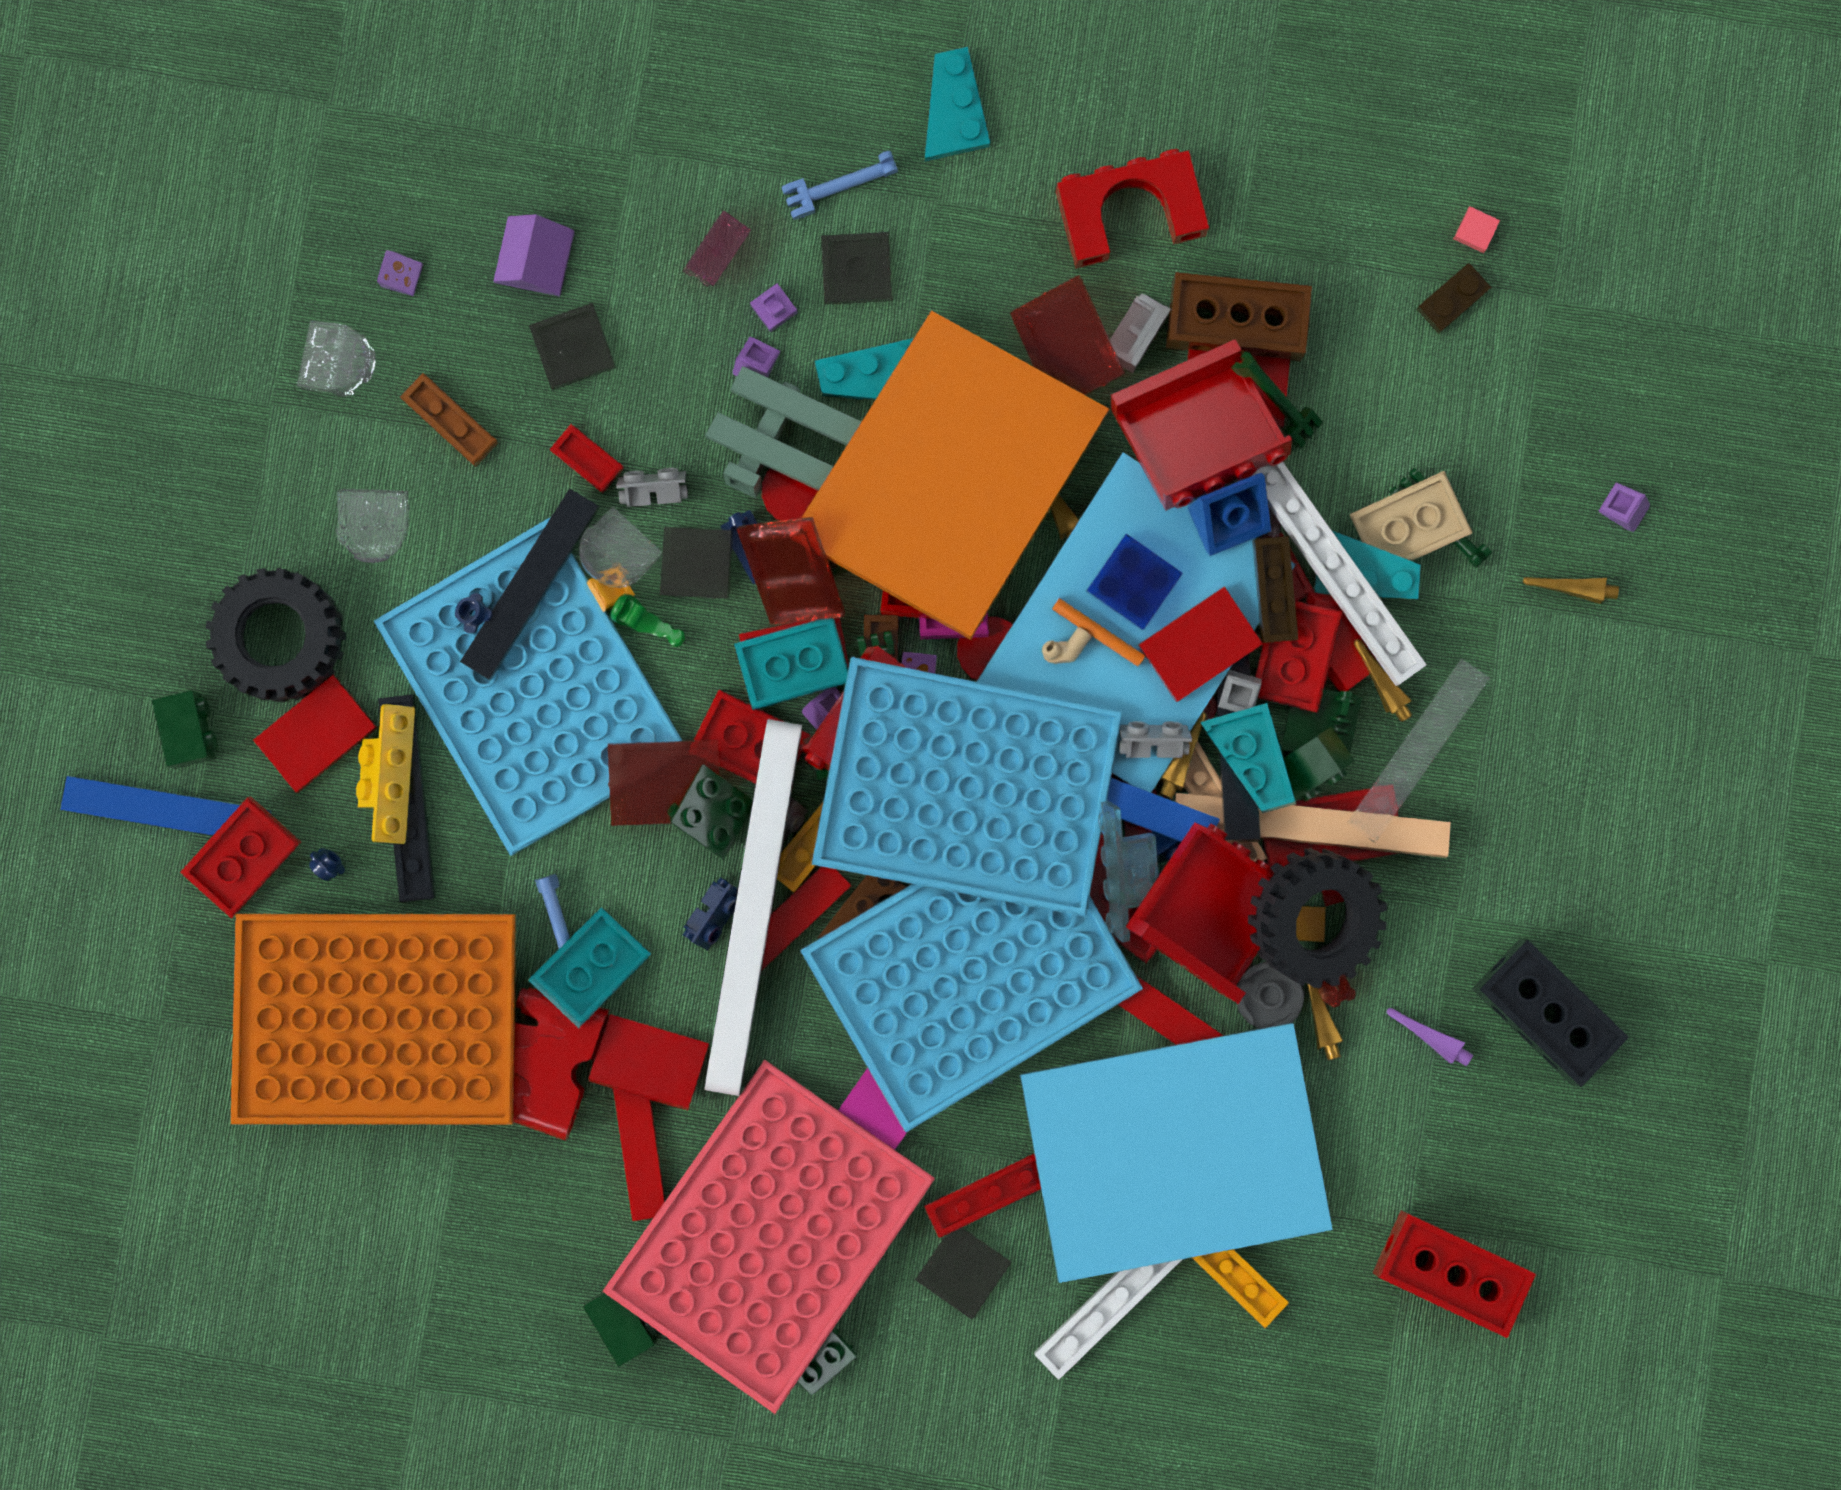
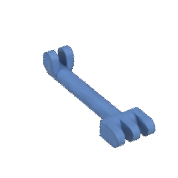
(806, 196)
(547, 887)

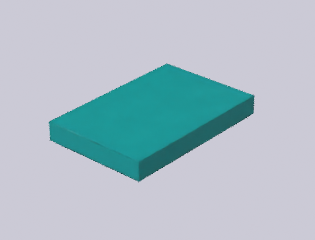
(792, 663)
(589, 967)

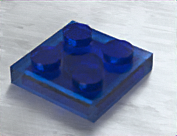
(1134, 582)

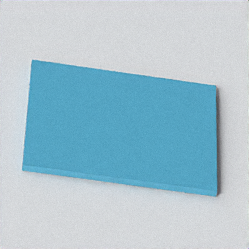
(1099, 674)
(544, 721)
(967, 787)
(962, 989)
(1175, 1152)

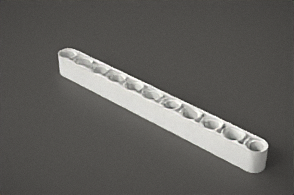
(753, 907)

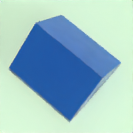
(1232, 514)

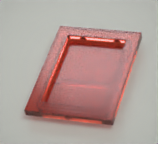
(1068, 337)
(791, 570)
(653, 776)

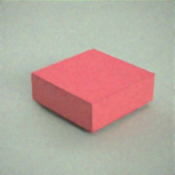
(1476, 229)

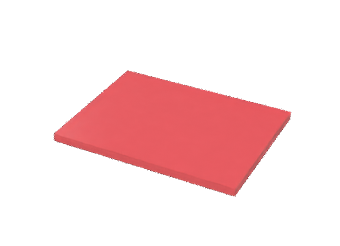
(769, 1236)

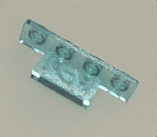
(1129, 869)

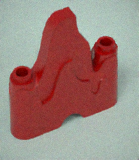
(547, 1062)

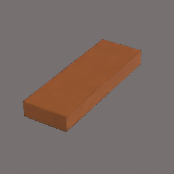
(449, 419)

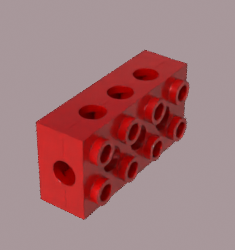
(1462, 1297)

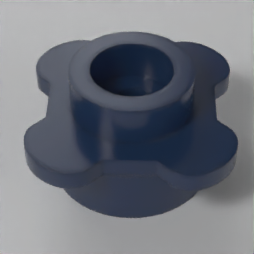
(465, 609)
(326, 864)

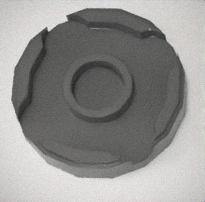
(1269, 997)

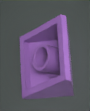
(534, 254)

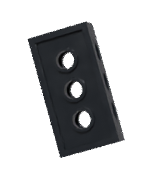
(1573, 1010)

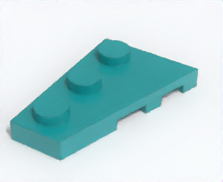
(955, 109)
(860, 372)
(1385, 572)
(1254, 755)

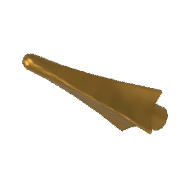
(1063, 517)
(1590, 589)
(1392, 696)
(1176, 773)
(1325, 1029)

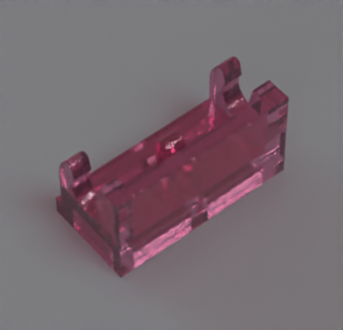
(717, 249)

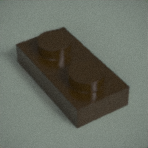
(1453, 298)

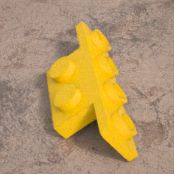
(387, 772)

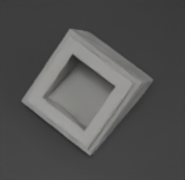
(1239, 691)

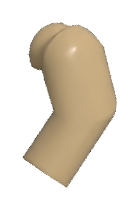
(1066, 650)

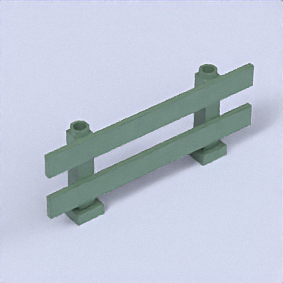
(762, 445)

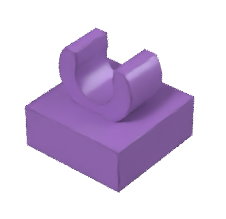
(773, 307)

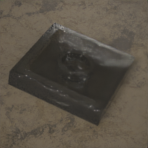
(856, 268)
(572, 346)
(696, 563)
(963, 1271)

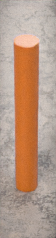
(1098, 632)

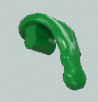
(630, 612)

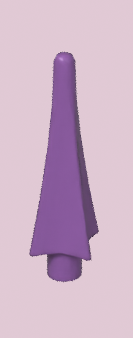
(1446, 1046)

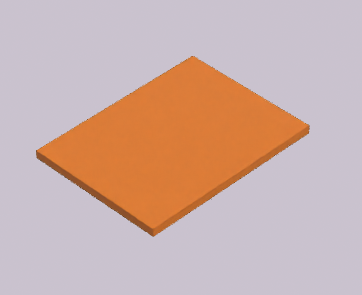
(952, 473)
(373, 1019)

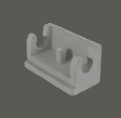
(1138, 330)

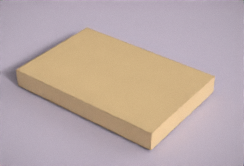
(1413, 519)

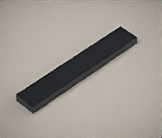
(530, 584)
(1238, 807)
(414, 856)

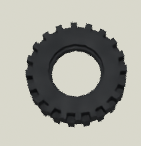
(320, 645)
(1283, 901)

